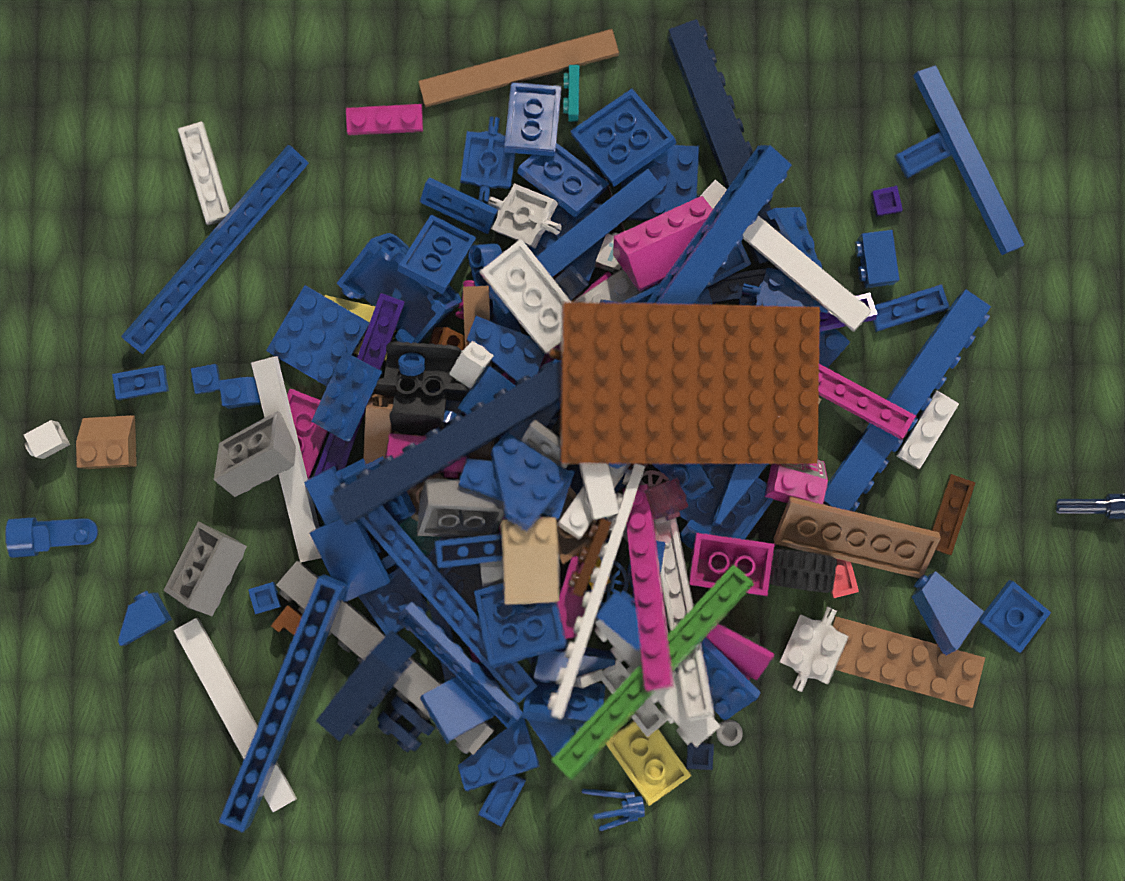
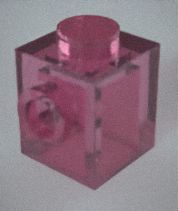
(666, 499)

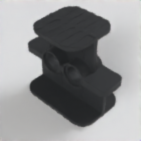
(419, 410)

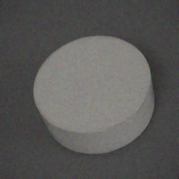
(729, 733)

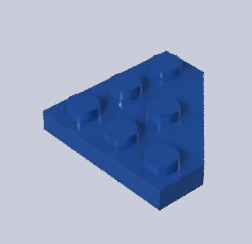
(525, 480)

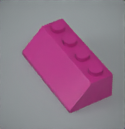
(655, 245)

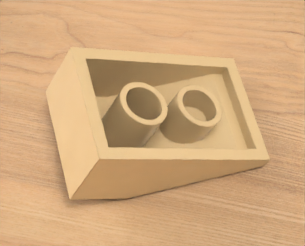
(530, 562)

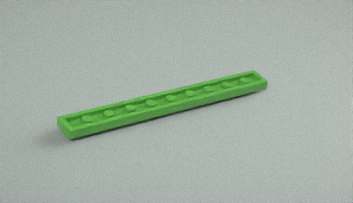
(632, 692)

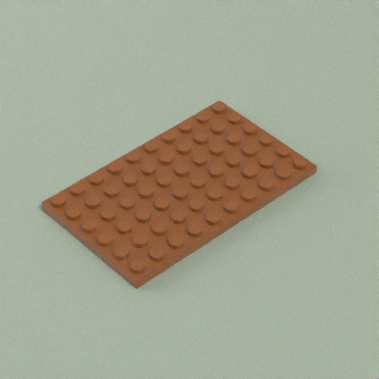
(689, 383)

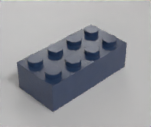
(366, 686)

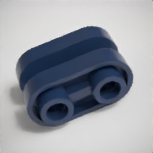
(407, 738)

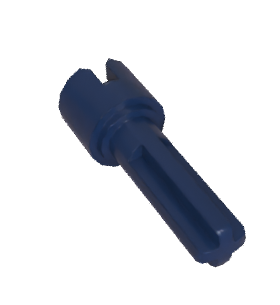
(1111, 506)

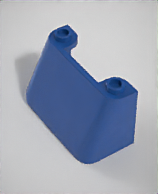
(377, 273)

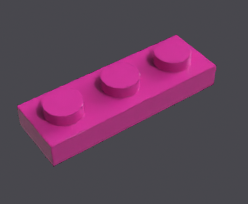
(384, 119)

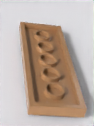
(856, 537)
(908, 663)

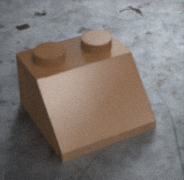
(106, 442)

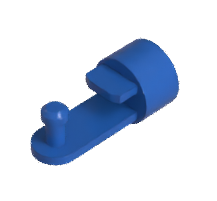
(28, 536)

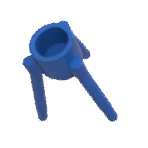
(631, 808)

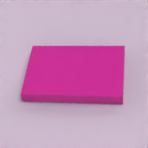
(309, 435)

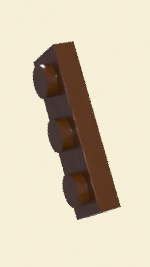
(952, 512)
(588, 557)

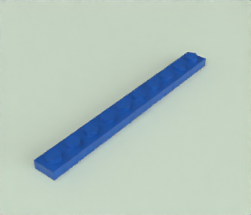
(215, 249)
(443, 598)

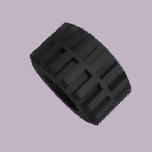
(803, 570)

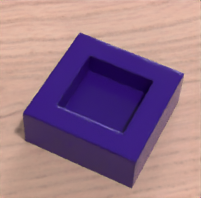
(886, 201)

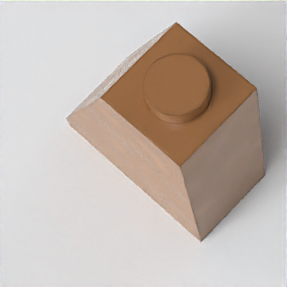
(377, 426)

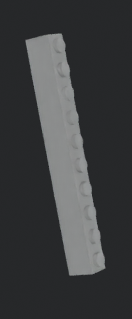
(361, 636)

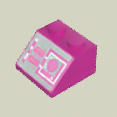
(797, 481)

